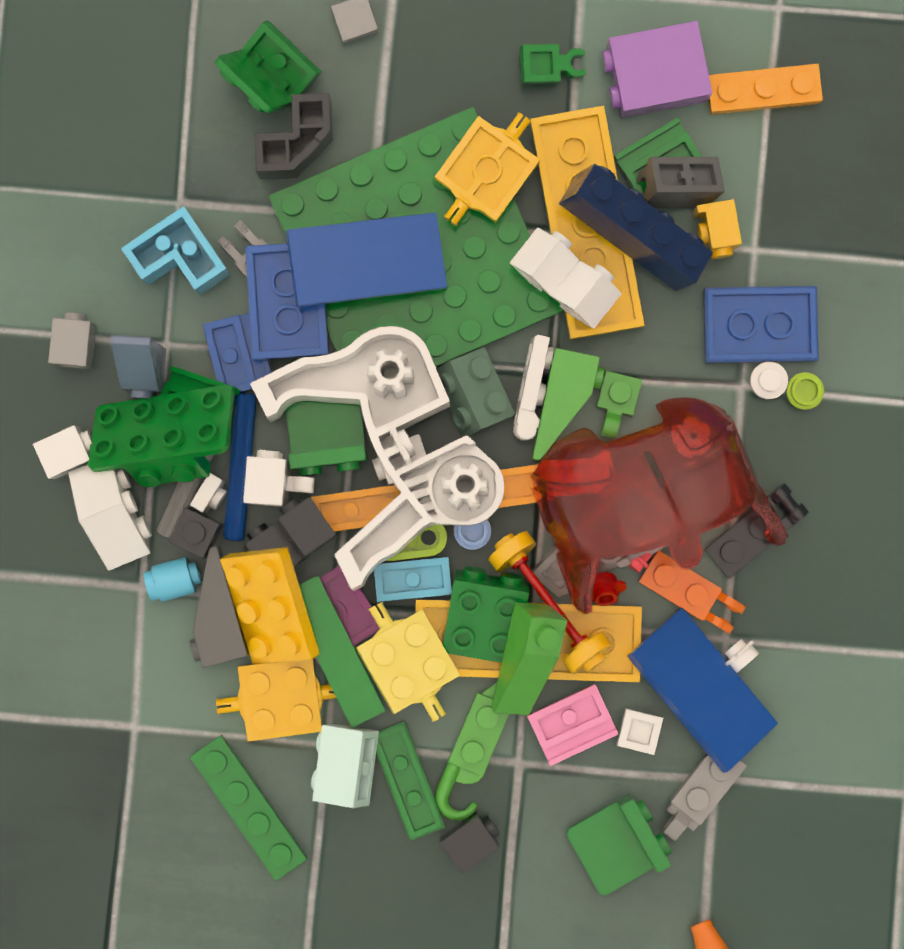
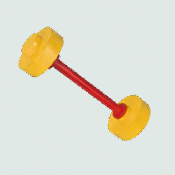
(512, 552)

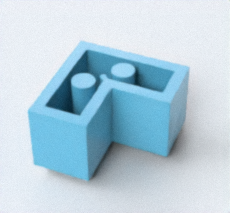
(173, 244)

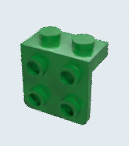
(268, 69)
(325, 436)
(482, 612)
(618, 844)

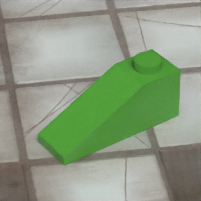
(567, 390)
(528, 657)

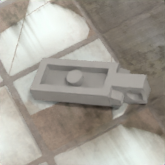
(699, 796)

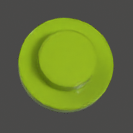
(805, 391)

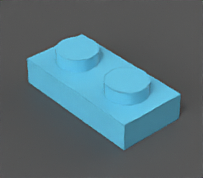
(412, 579)

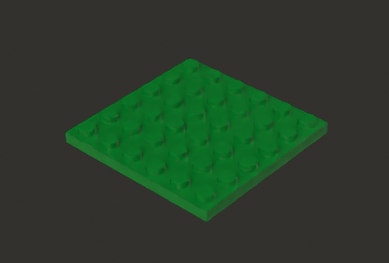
(483, 290)

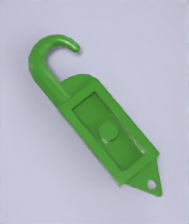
(471, 752)

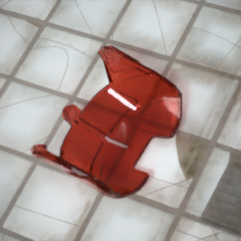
(608, 503)

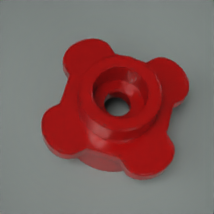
(607, 589)

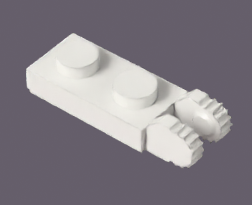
(531, 389)

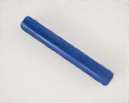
(240, 448)

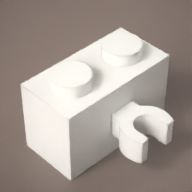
(270, 480)

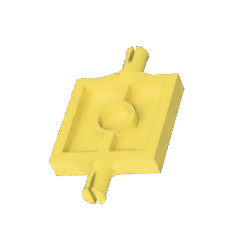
(407, 661)

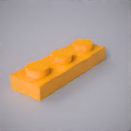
(765, 89)

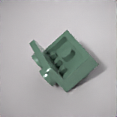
(474, 392)

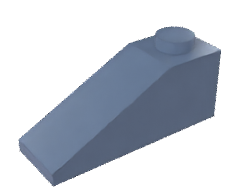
(139, 365)

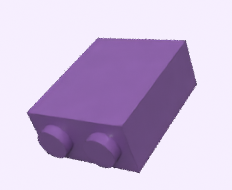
(657, 70)

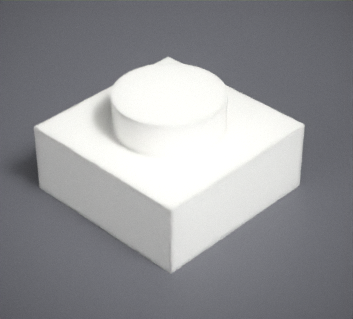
(210, 494)
(639, 731)

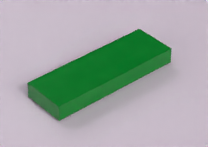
(408, 781)

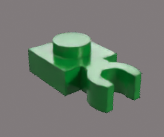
(544, 64)

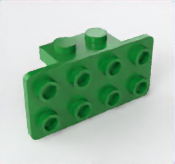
(163, 435)

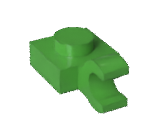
(617, 398)

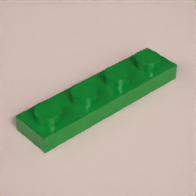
(248, 807)

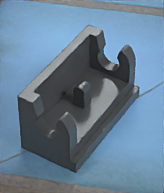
(681, 181)

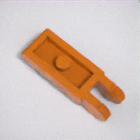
(687, 590)

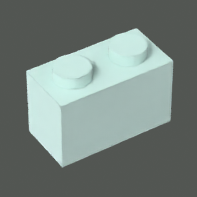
(344, 765)

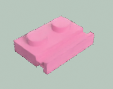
(572, 724)

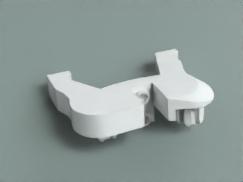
(397, 387)

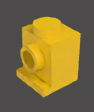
(718, 227)

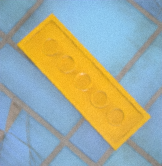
(565, 147)
(617, 622)

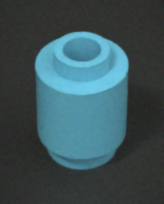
(172, 579)

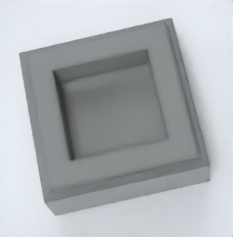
(354, 20)

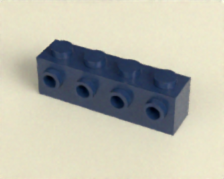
(636, 227)

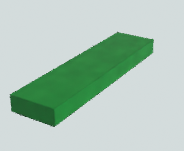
(339, 657)

